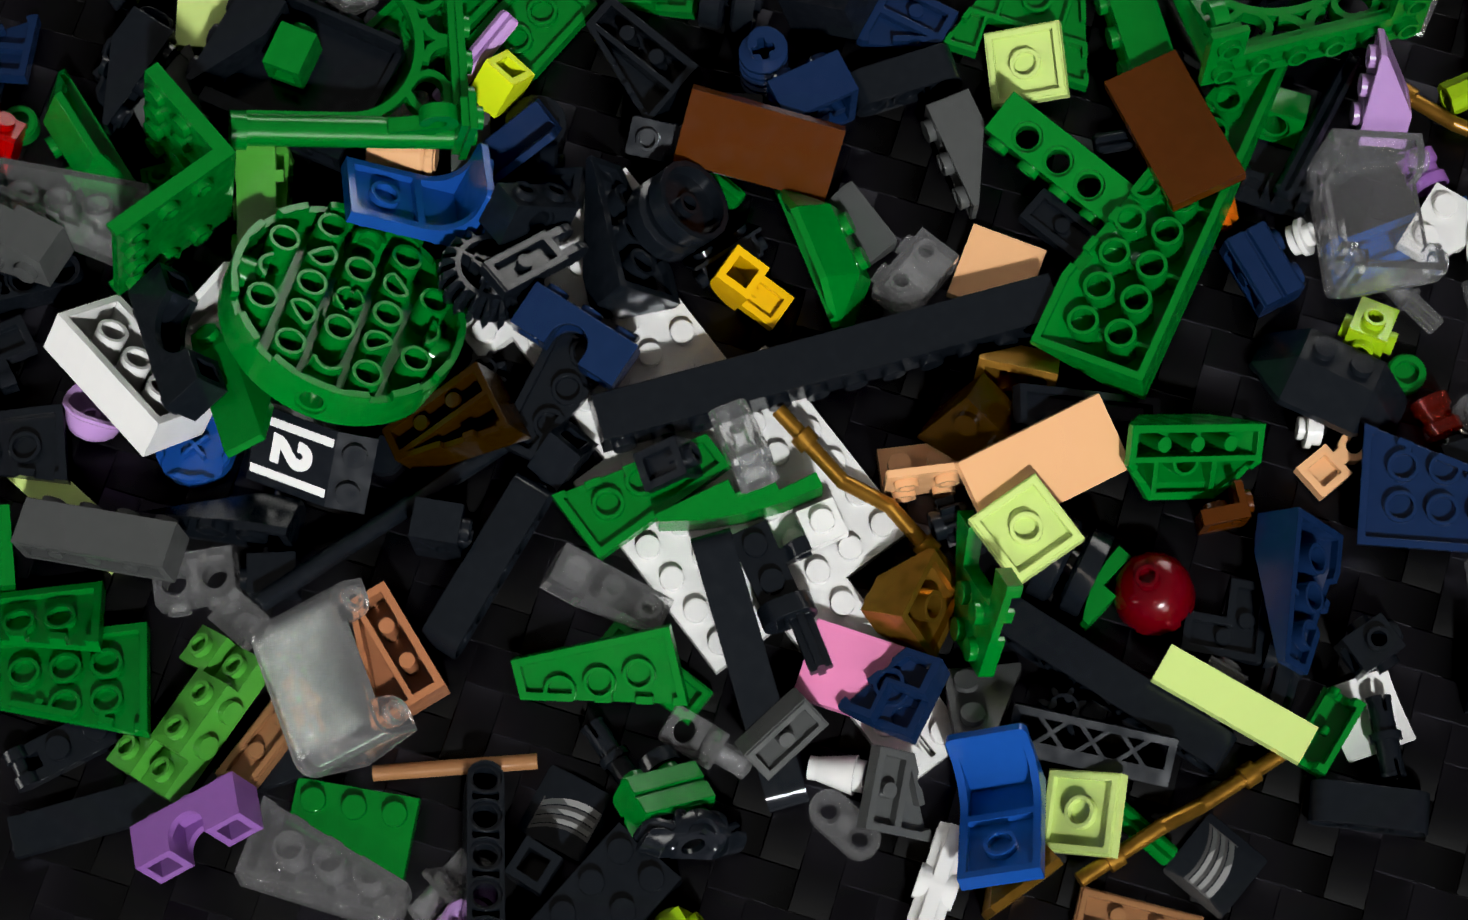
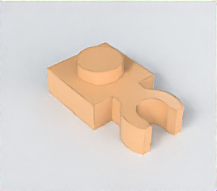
(1327, 469)

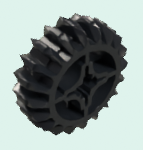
(467, 288)

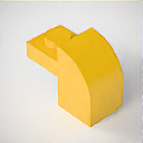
(745, 287)

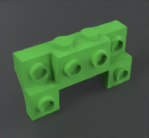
(197, 720)

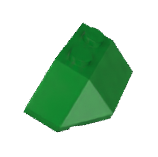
(78, 133)
(829, 254)
(1190, 454)

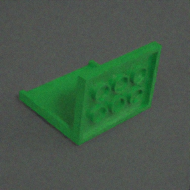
(187, 204)

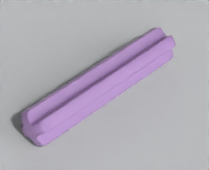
(488, 43)

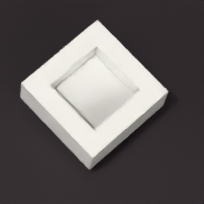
(822, 524)

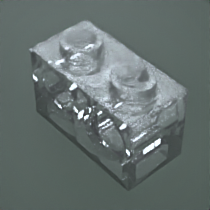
(196, 570)

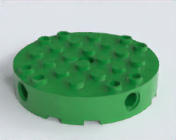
(338, 317)

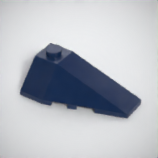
(1296, 566)

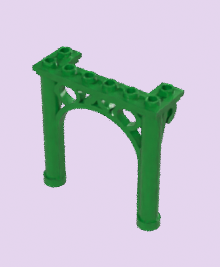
(1229, 53)
(434, 125)

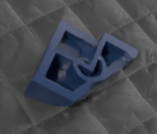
(900, 695)

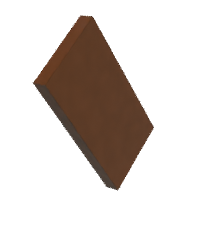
(1174, 130)
(759, 142)

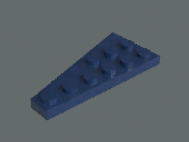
(1411, 496)

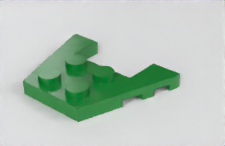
(1017, 13)
(979, 606)

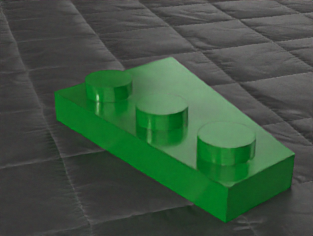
(362, 819)

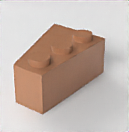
(395, 655)

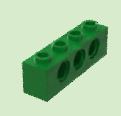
(1018, 116)

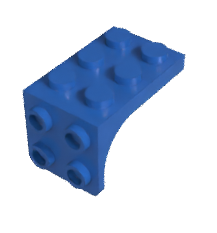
(417, 204)
(999, 806)

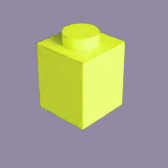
(501, 83)

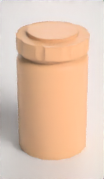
(410, 160)

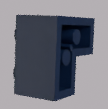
(816, 89)

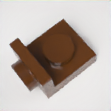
(1220, 516)

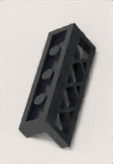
(1096, 758)

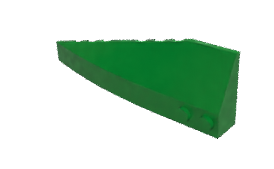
(1137, 274)

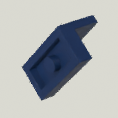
(521, 138)

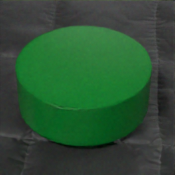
(29, 117)
(1409, 372)

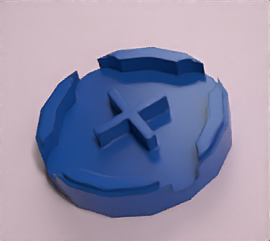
(197, 460)

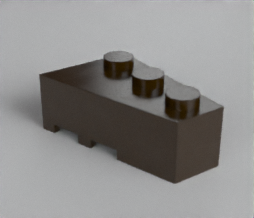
(970, 420)
(457, 422)

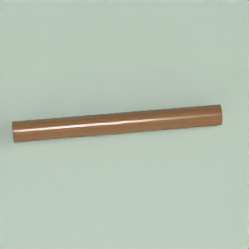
(450, 767)

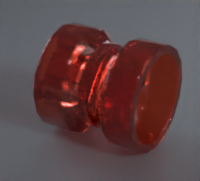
(1436, 416)

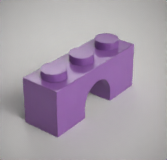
(167, 838)

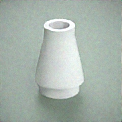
(839, 772)

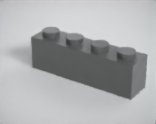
(100, 538)

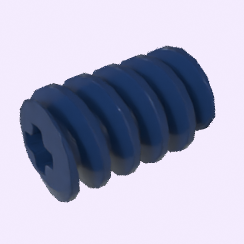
(760, 57)

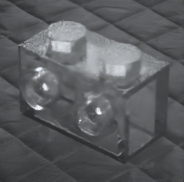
(914, 274)

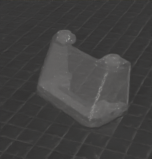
(1371, 213)
(323, 687)

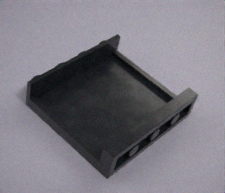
(348, 76)

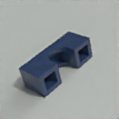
(548, 314)

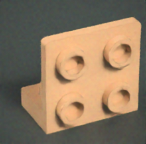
(916, 471)

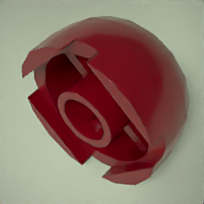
(1153, 593)

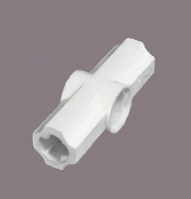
(937, 878)

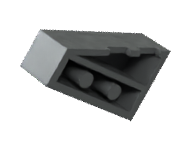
(32, 246)

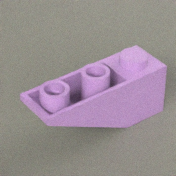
(1381, 91)

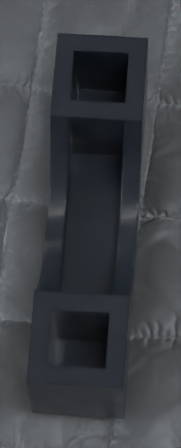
(163, 308)

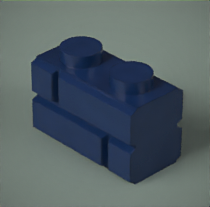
(1262, 268)

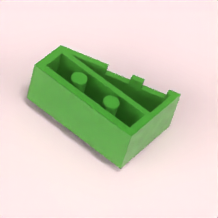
(262, 185)

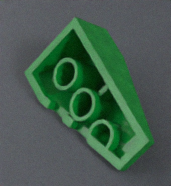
(243, 411)

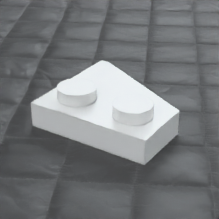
(1445, 219)

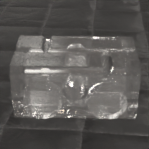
(743, 446)

